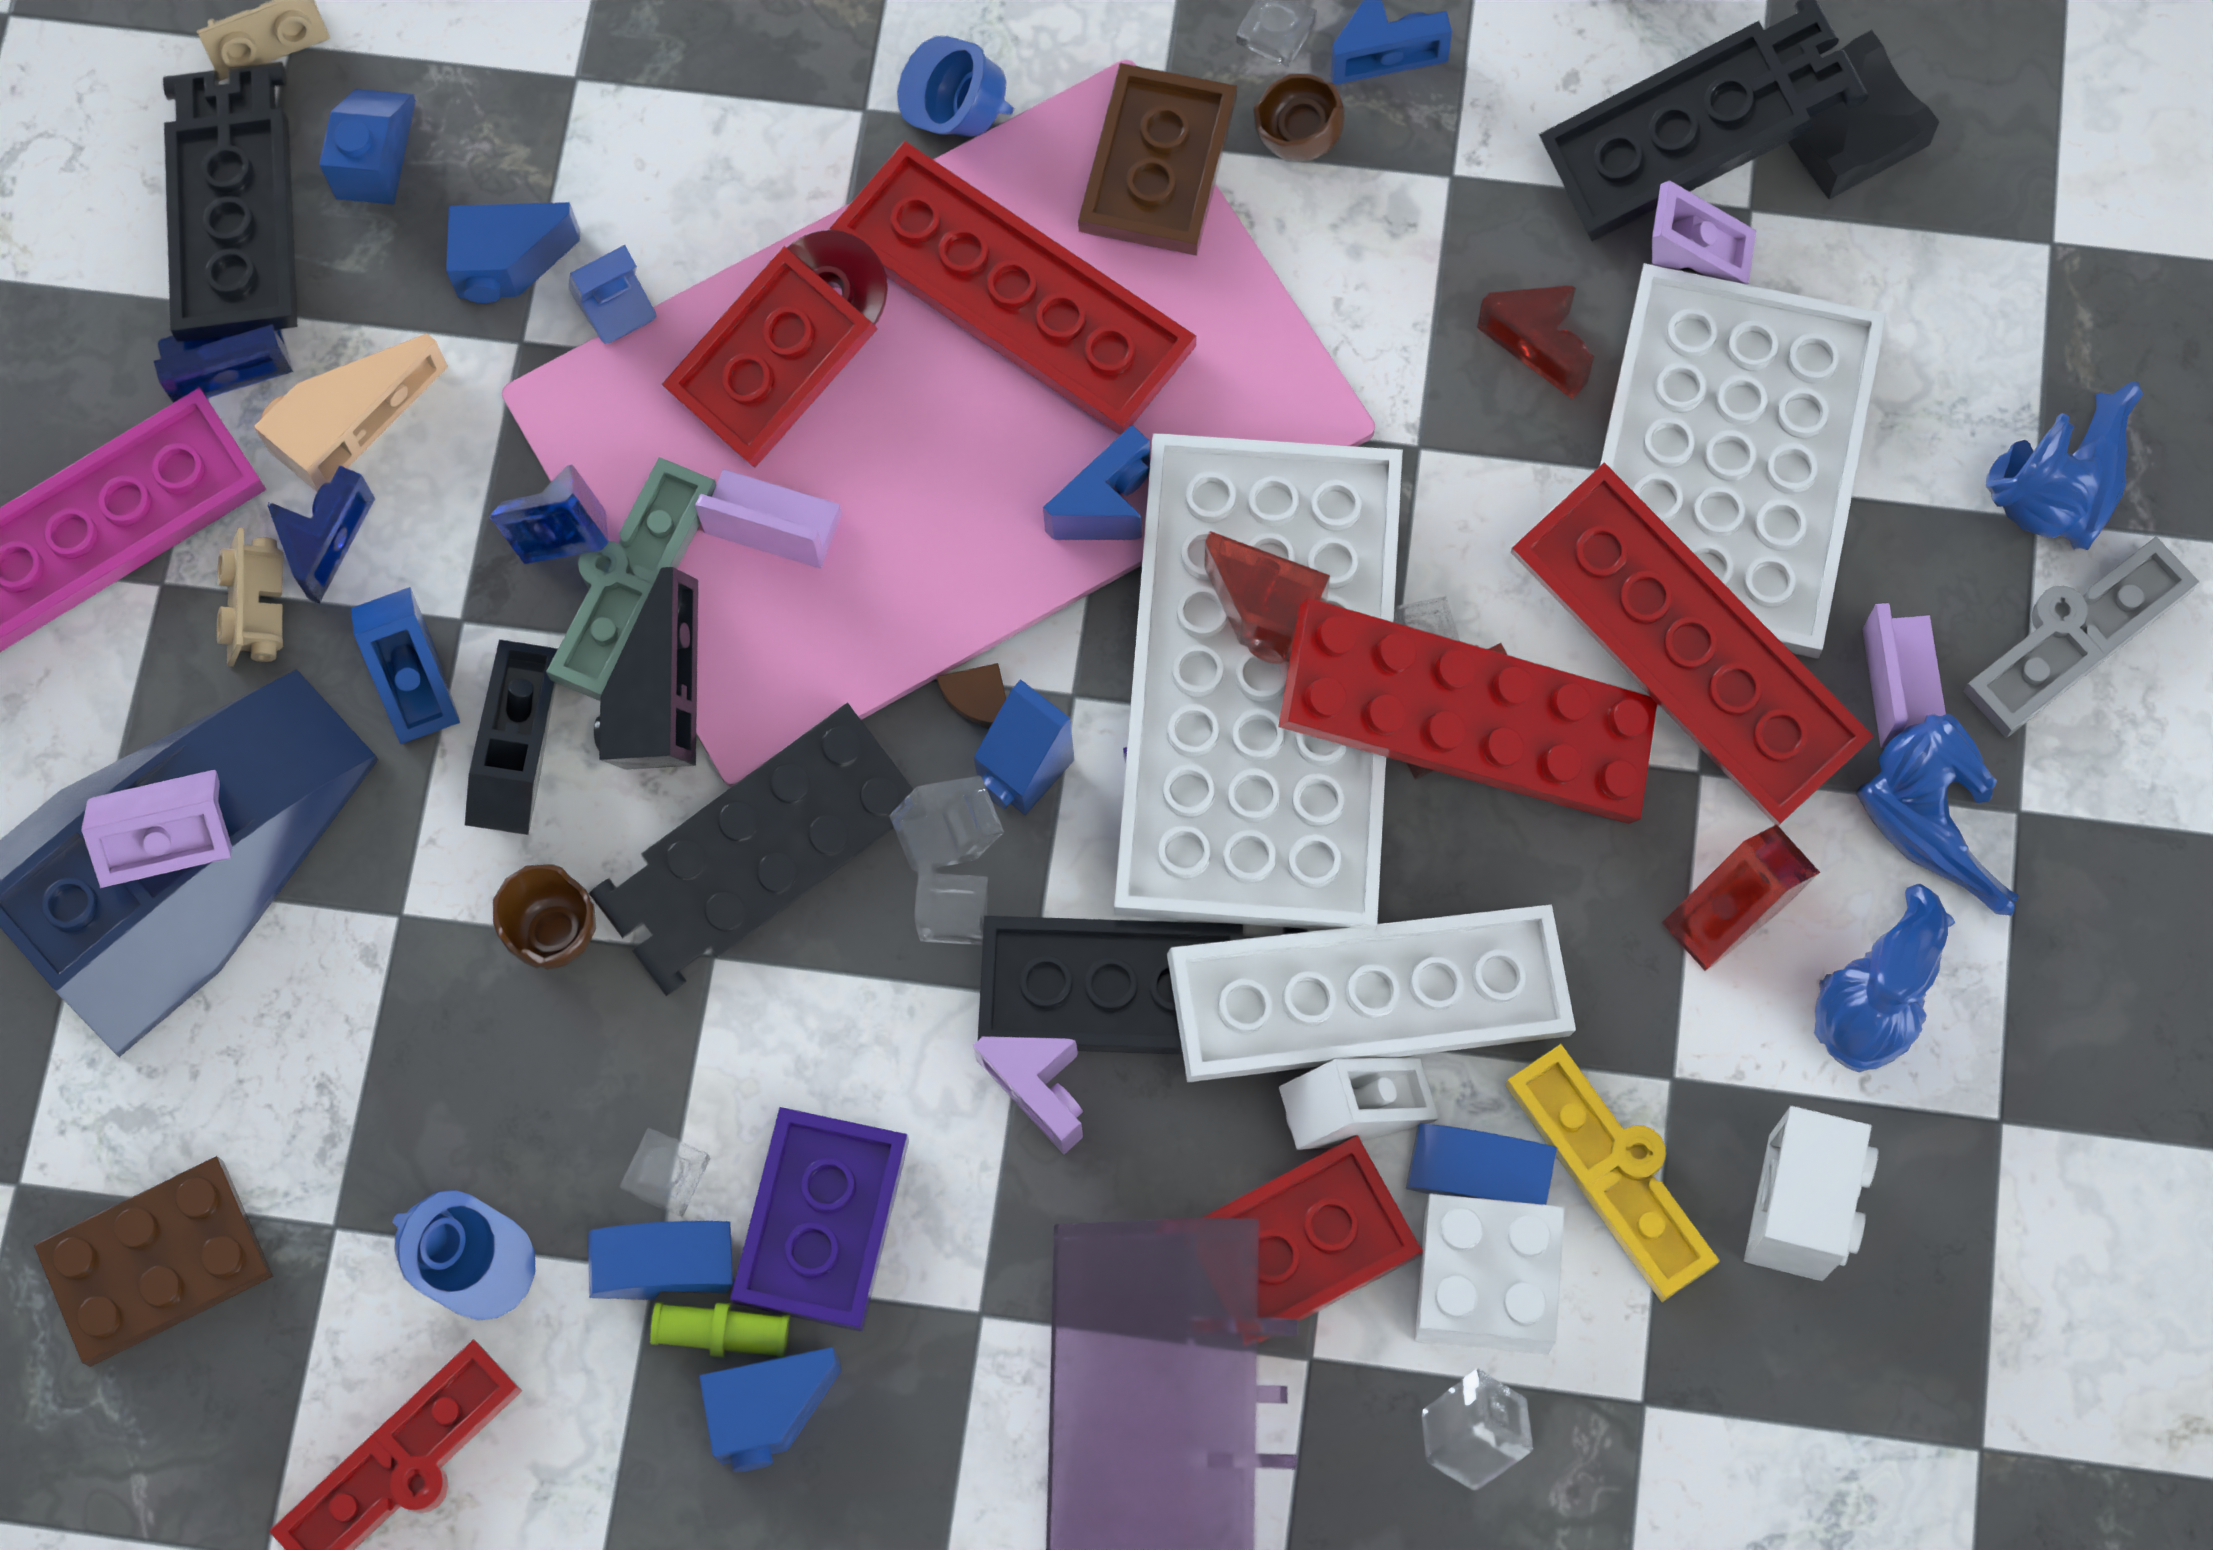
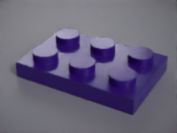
(820, 1219)

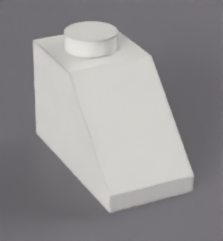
(1357, 1099)

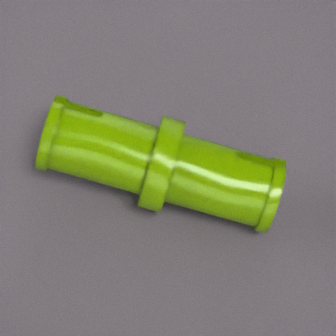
(719, 1329)

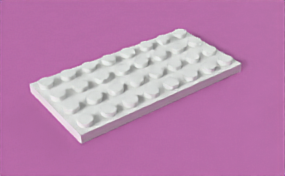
(1218, 799)

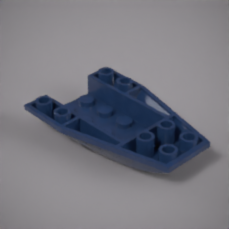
(150, 943)

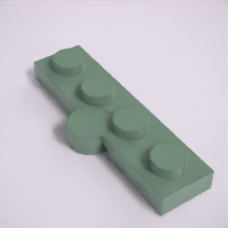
(624, 573)

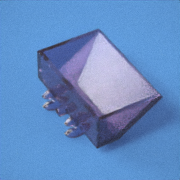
(1158, 1385)

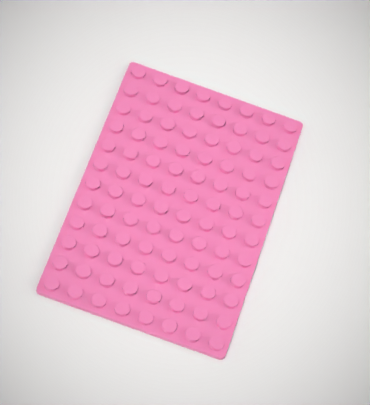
(928, 451)

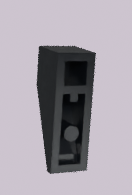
(652, 691)
(511, 739)

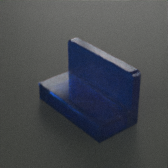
(221, 362)

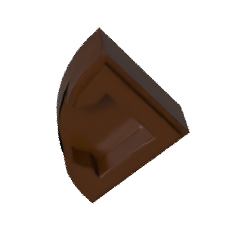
(974, 693)

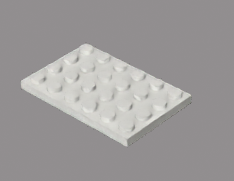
(1747, 434)

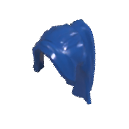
(2063, 492)
(1913, 810)
(1877, 1002)

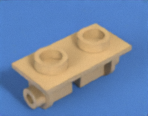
(262, 34)
(250, 573)

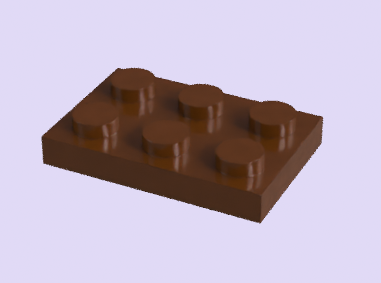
(1157, 159)
(153, 1261)

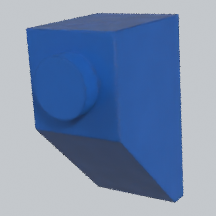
(367, 145)
(506, 246)
(404, 665)
(1024, 749)
(764, 1405)

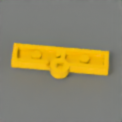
(1613, 1171)

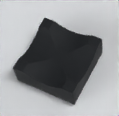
(1866, 139)

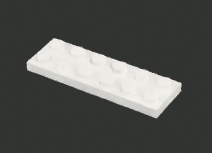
(1370, 992)

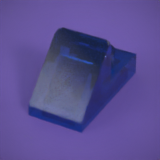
(556, 522)
(321, 542)

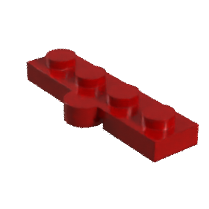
(402, 1457)

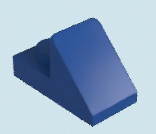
(1378, 48)
(611, 295)
(1092, 501)

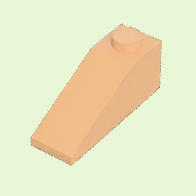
(346, 409)

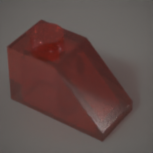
(1261, 594)
(1740, 896)

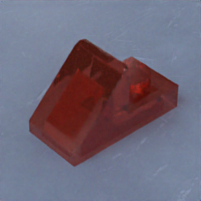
(1527, 328)

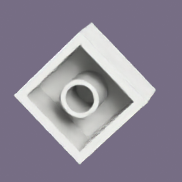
(1810, 1194)
(1490, 1274)

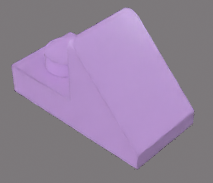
(1700, 237)
(1023, 1070)

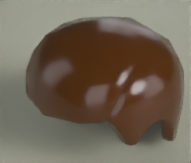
(1299, 117)
(543, 916)

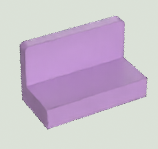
(769, 518)
(1901, 671)
(156, 829)

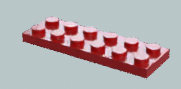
(1016, 288)
(1691, 644)
(1468, 711)

